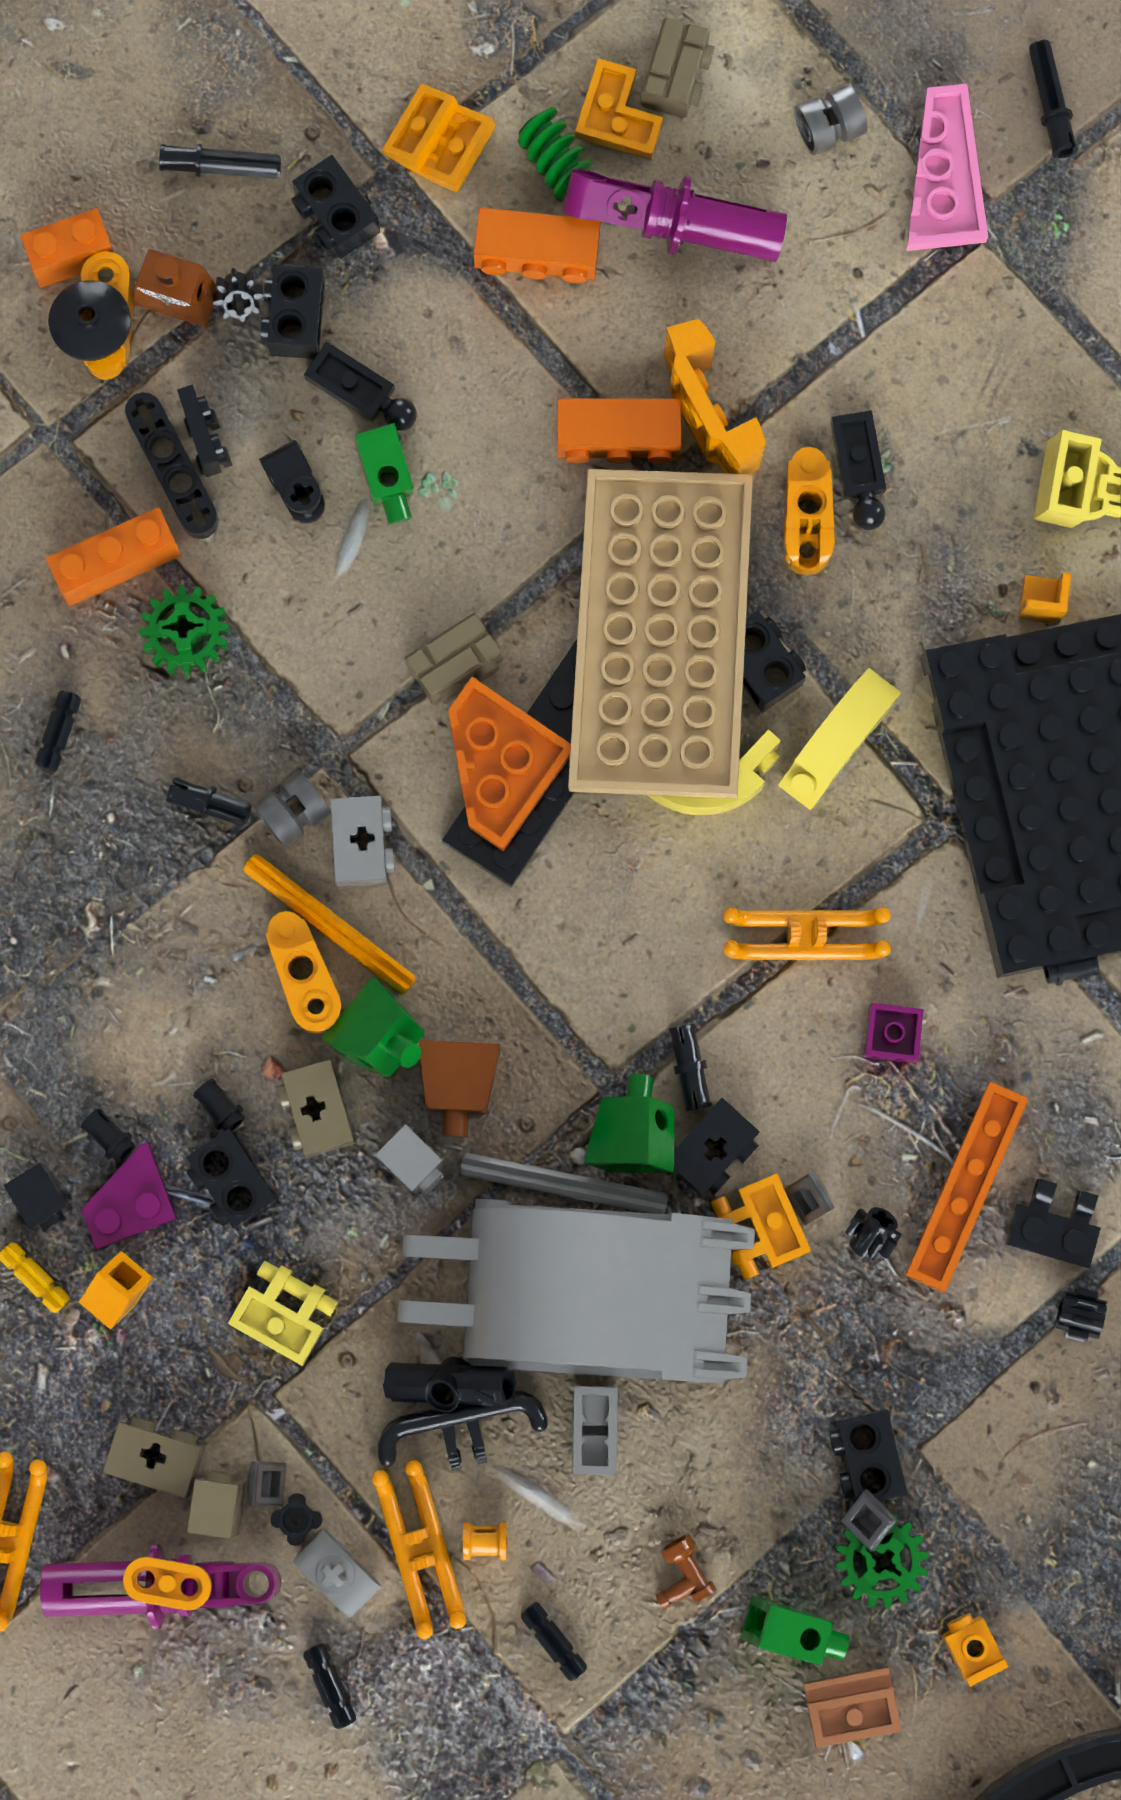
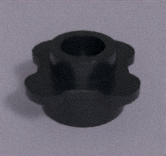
(283, 1519)

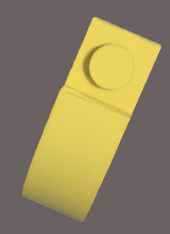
(839, 738)
(759, 757)

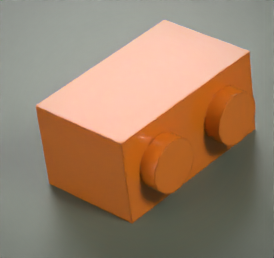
(64, 246)

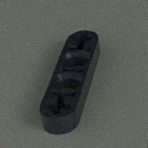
(169, 466)

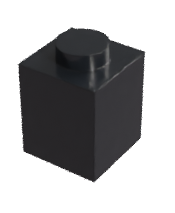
(38, 1198)

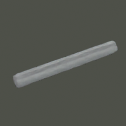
(563, 1184)

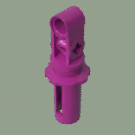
(677, 215)
(228, 1581)

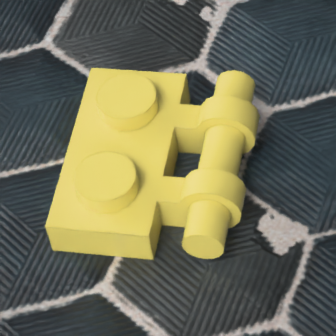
(275, 1324)

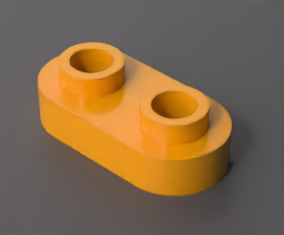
(167, 1584)

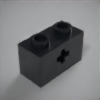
(720, 1124)

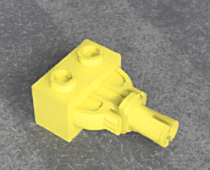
(1077, 481)

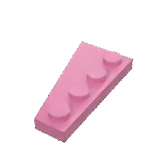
(947, 178)

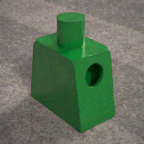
(381, 455)
(376, 1032)
(633, 1132)
(780, 1628)

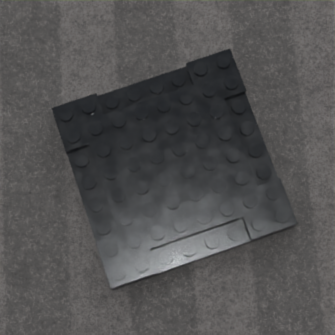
(1037, 786)

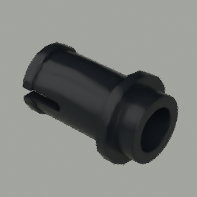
(1071, 970)
(219, 1106)
(108, 1135)

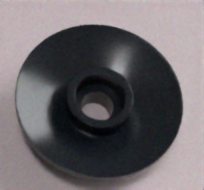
(92, 338)

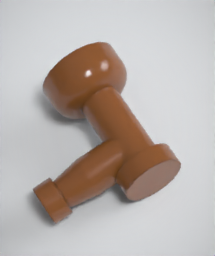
(693, 1583)

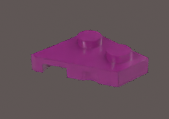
(129, 1201)

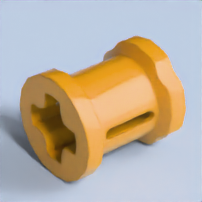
(485, 1540)

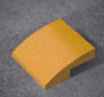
(439, 138)

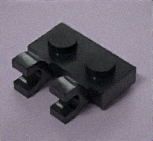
(198, 418)
(1054, 1235)

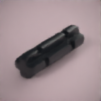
(58, 730)
(553, 1641)
(329, 1686)

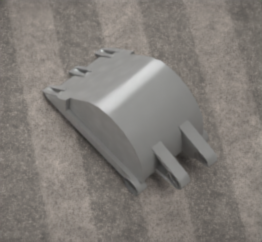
(592, 1291)

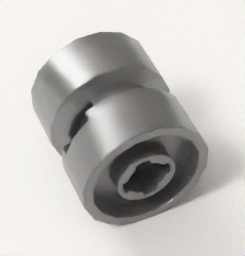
(843, 113)
(279, 816)

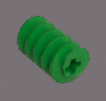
(551, 150)

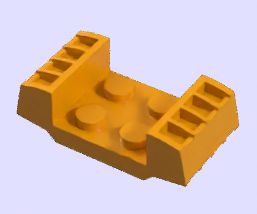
(687, 355)

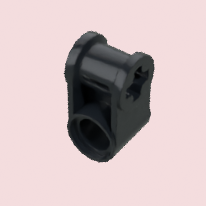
(293, 478)

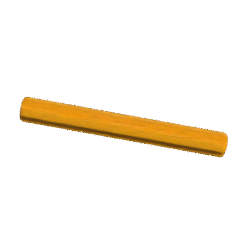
(329, 924)

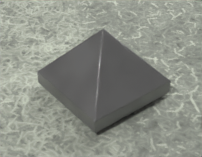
(809, 1198)
(266, 1483)
(869, 1520)

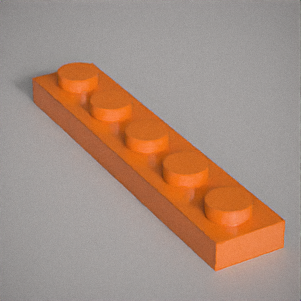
(966, 1187)

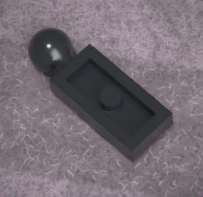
(359, 387)
(860, 466)

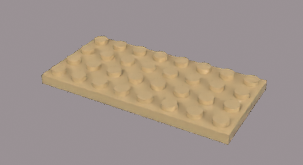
(661, 633)

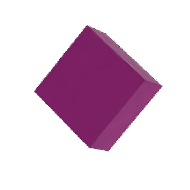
(893, 1033)

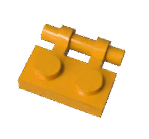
(773, 1222)

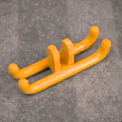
(806, 934)
(14, 1537)
(420, 1549)

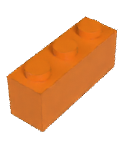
(536, 245)
(618, 429)
(113, 556)

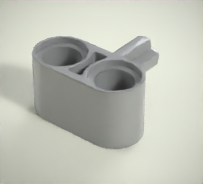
(337, 1573)

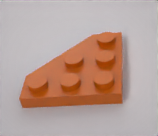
(501, 760)

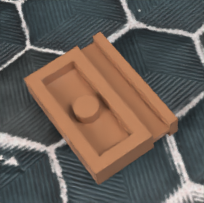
(852, 1707)

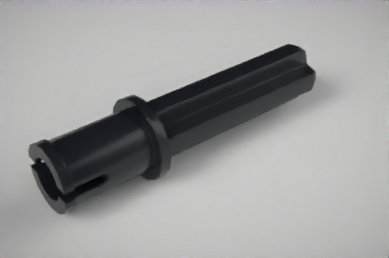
(1056, 115)
(219, 161)

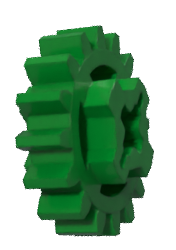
(167, 630)
(869, 1577)

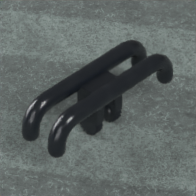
(468, 1414)

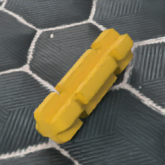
(34, 1277)

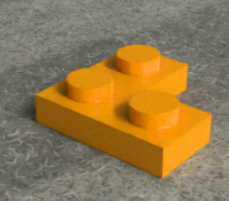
(607, 118)

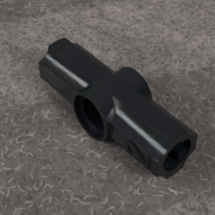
(449, 1384)

